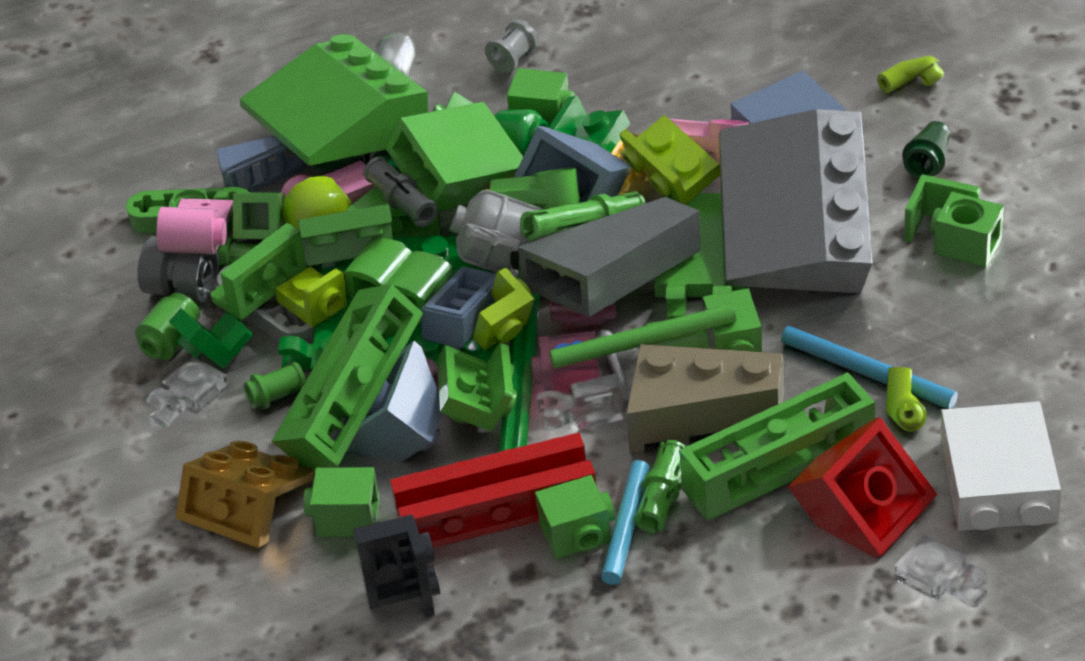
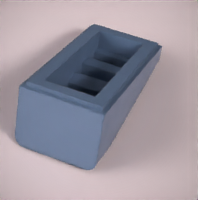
(238, 159)
(454, 311)

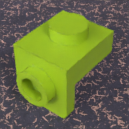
(509, 312)

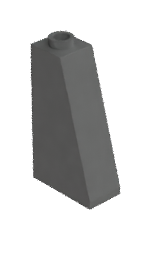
(611, 255)

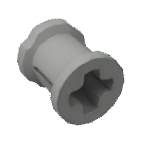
(511, 46)

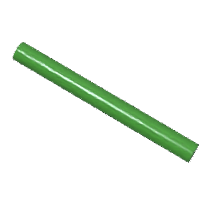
(643, 335)

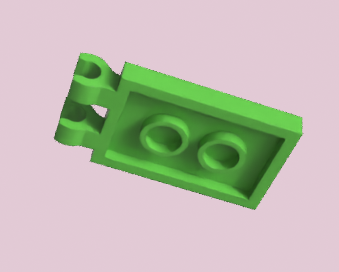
(703, 271)

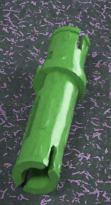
(556, 219)

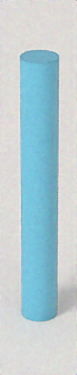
(624, 524)

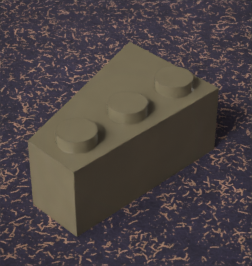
(698, 391)

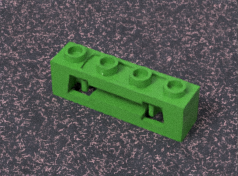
(347, 377)
(772, 446)

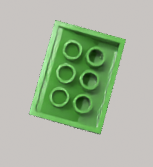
(335, 101)

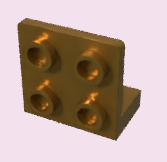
(236, 490)

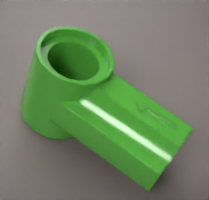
(543, 190)

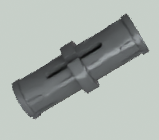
(400, 191)

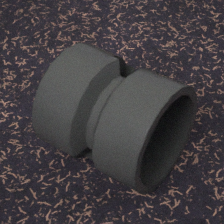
(180, 272)

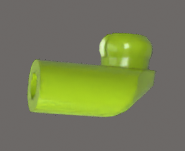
(907, 70)
(901, 403)

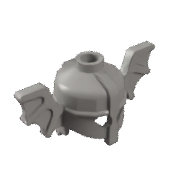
(490, 230)

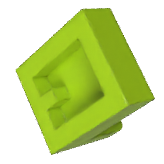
(313, 295)

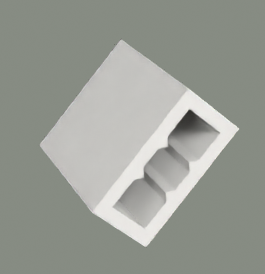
(1000, 466)

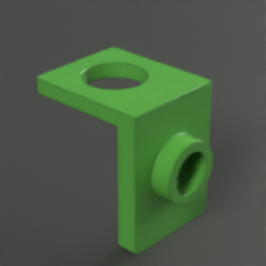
(927, 196)

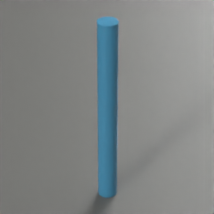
(865, 365)

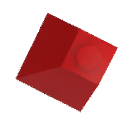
(864, 489)

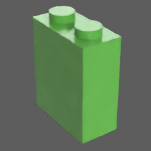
(453, 152)

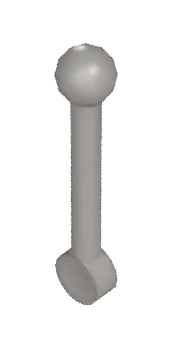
(615, 366)

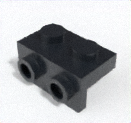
(395, 563)

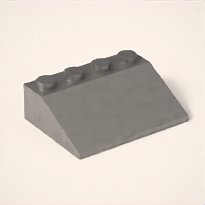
(796, 203)

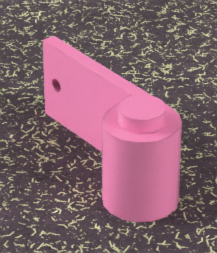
(193, 226)

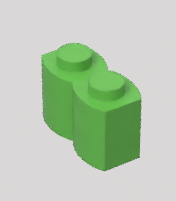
(388, 262)

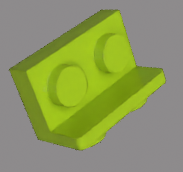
(670, 159)

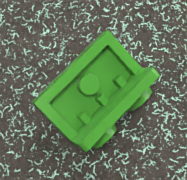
(474, 388)

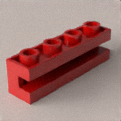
(489, 490)

